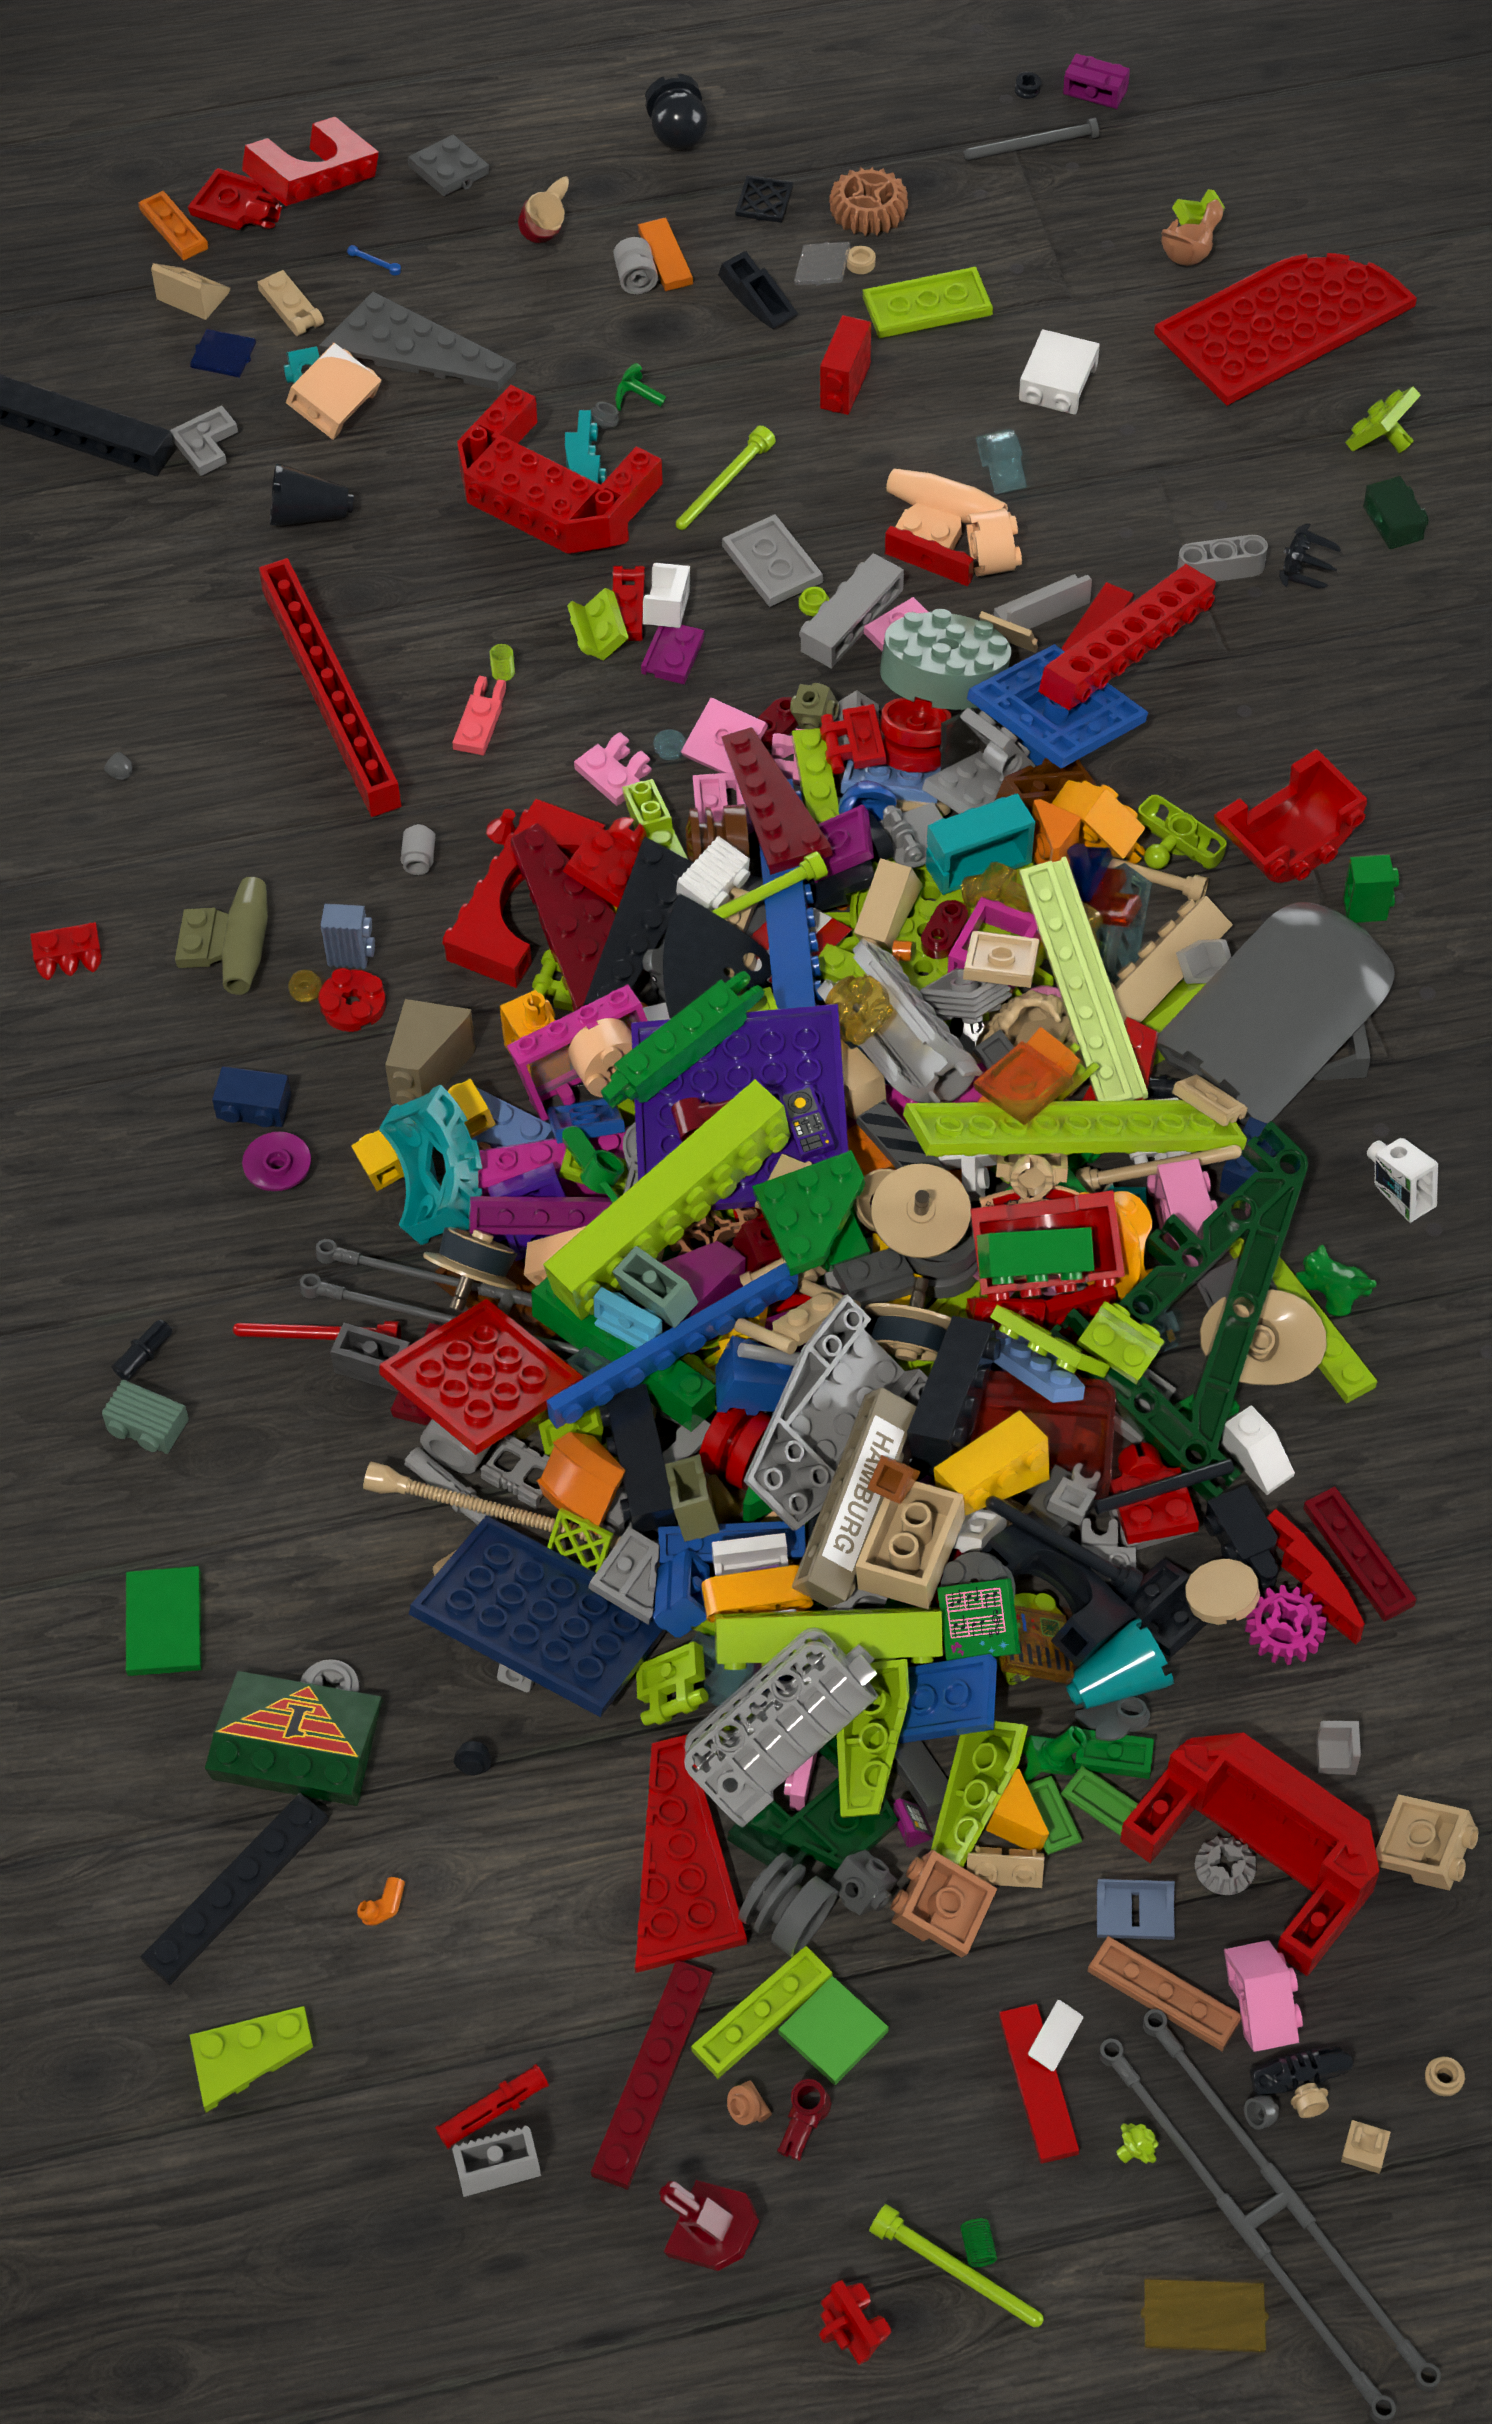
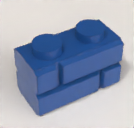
(679, 1593)

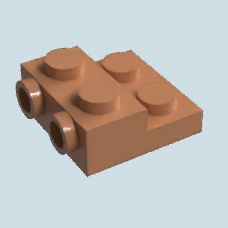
(942, 1903)

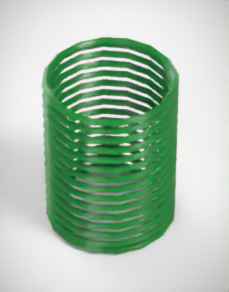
(979, 2240)

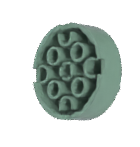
(941, 657)

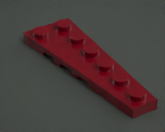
(775, 810)

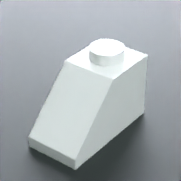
(1257, 1449)

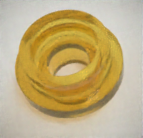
(302, 979)

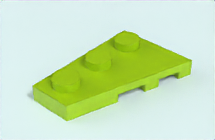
(1042, 1342)

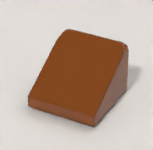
(892, 1479)

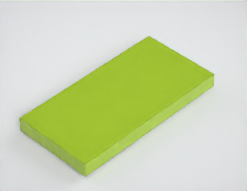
(927, 302)

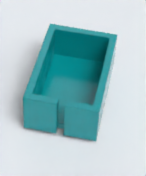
(978, 837)

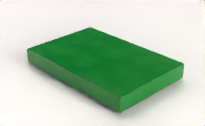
(163, 1621)

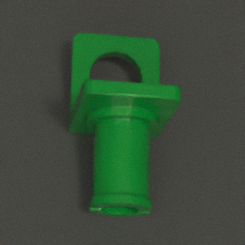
(1053, 1754)

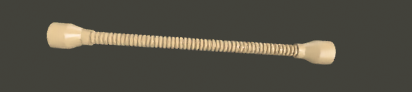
(384, 1479)

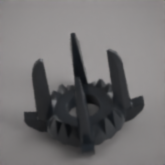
(1296, 555)

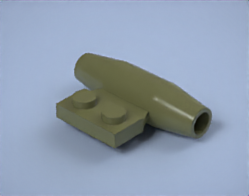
(233, 937)

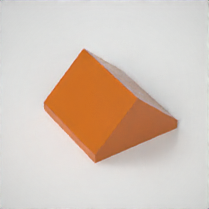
(1054, 832)

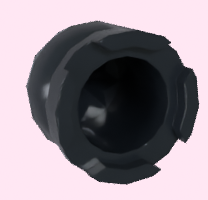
(676, 111)

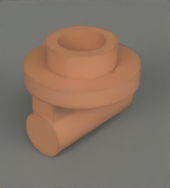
(747, 2104)

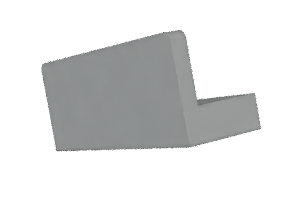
(1047, 602)

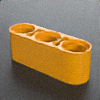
(753, 1592)

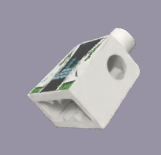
(1405, 1177)

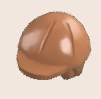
(1192, 242)

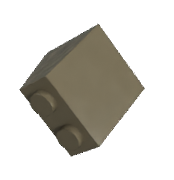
(427, 1048)

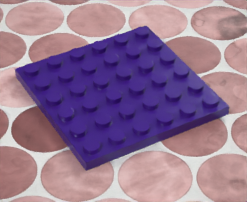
(778, 1050)

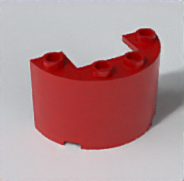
(1299, 823)
(1081, 1211)

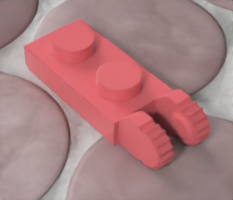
(479, 718)

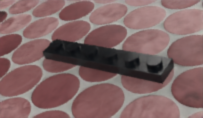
(234, 1889)

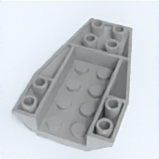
(819, 1410)

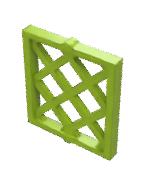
(585, 1526)

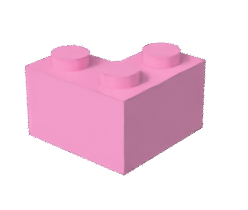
(1264, 1995)

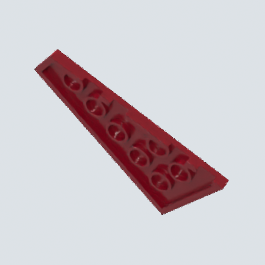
(569, 913)

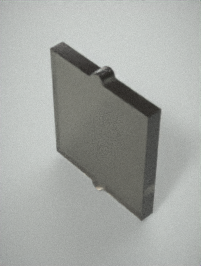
(956, 741)

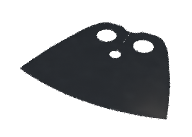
(699, 949)

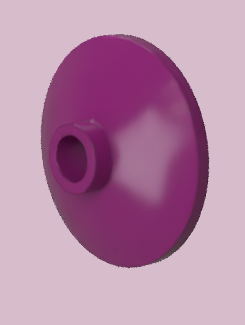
(272, 1151)

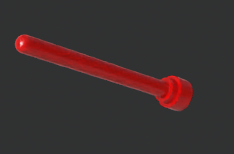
(389, 1328)

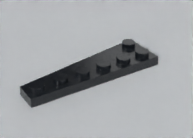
(639, 918)

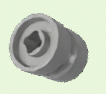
(635, 265)

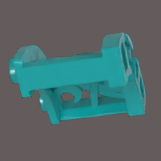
(440, 1125)

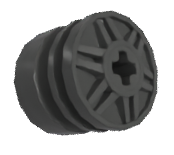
(783, 1901)

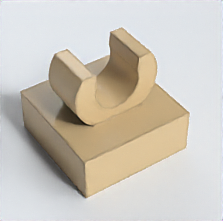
(1365, 2146)

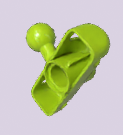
(1179, 835)

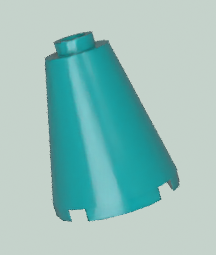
(1120, 1669)

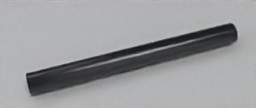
(1163, 1486)

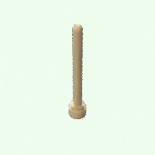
(1193, 887)
(1093, 1179)

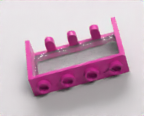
(544, 1055)

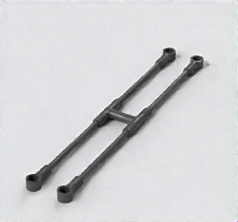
(506, 1296)
(1284, 2197)

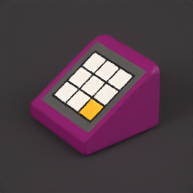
(911, 1823)

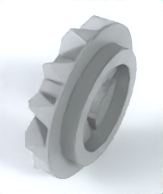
(334, 1672)
(1215, 1877)

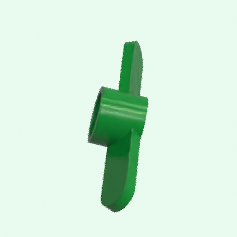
(599, 1167)

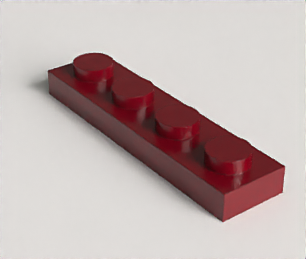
(1359, 1554)

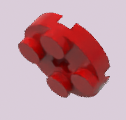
(350, 983)

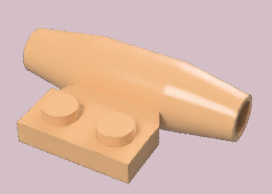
(937, 504)

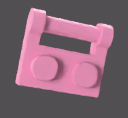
(711, 792)

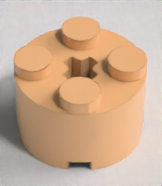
(993, 541)
(597, 1050)

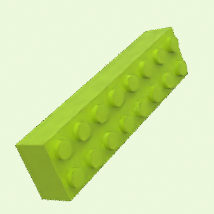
(670, 1196)

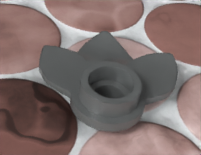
(1115, 1719)

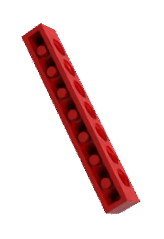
(1127, 637)

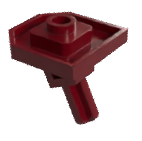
(712, 2224)

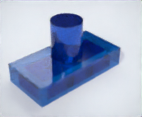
(1088, 867)

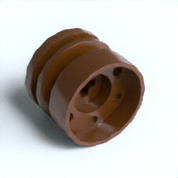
(730, 828)

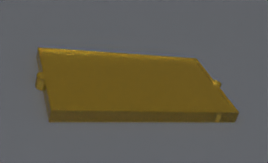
(1204, 2315)

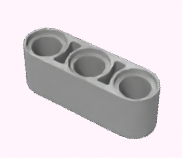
(1226, 557)

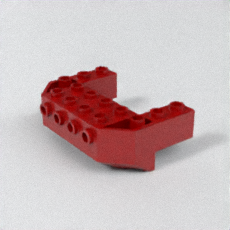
(542, 494)
(1278, 1817)

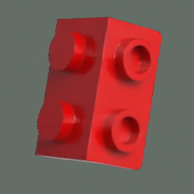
(981, 1309)

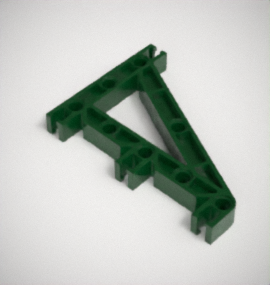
(1269, 1205)

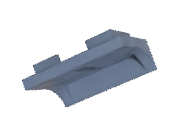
(1115, 1909)

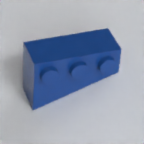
(748, 1382)

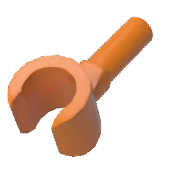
(902, 950)

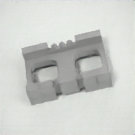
(515, 1479)

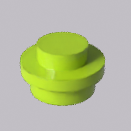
(811, 600)

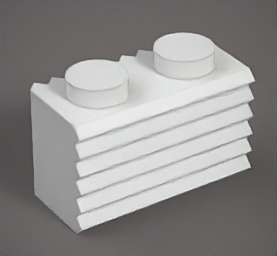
(714, 875)

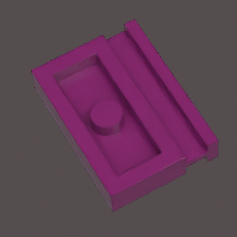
(673, 653)

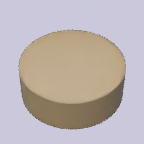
(861, 260)

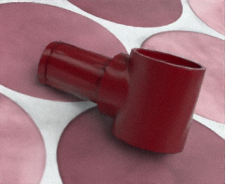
(692, 1113)
(803, 2119)

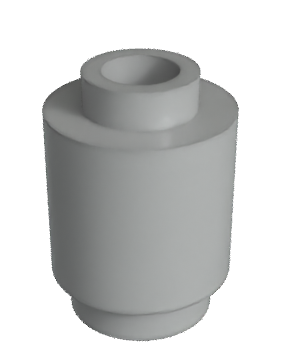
(417, 849)

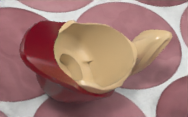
(543, 213)

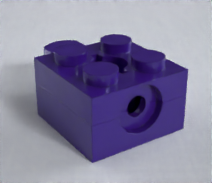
(534, 1183)

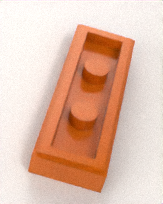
(173, 225)
(666, 254)

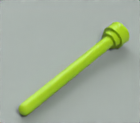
(759, 441)
(811, 868)
(891, 2226)

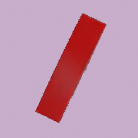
(1318, 1578)

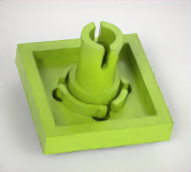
(1384, 420)

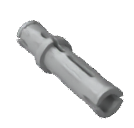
(436, 1475)

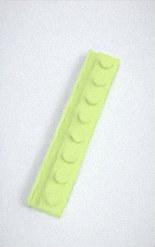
(1083, 981)

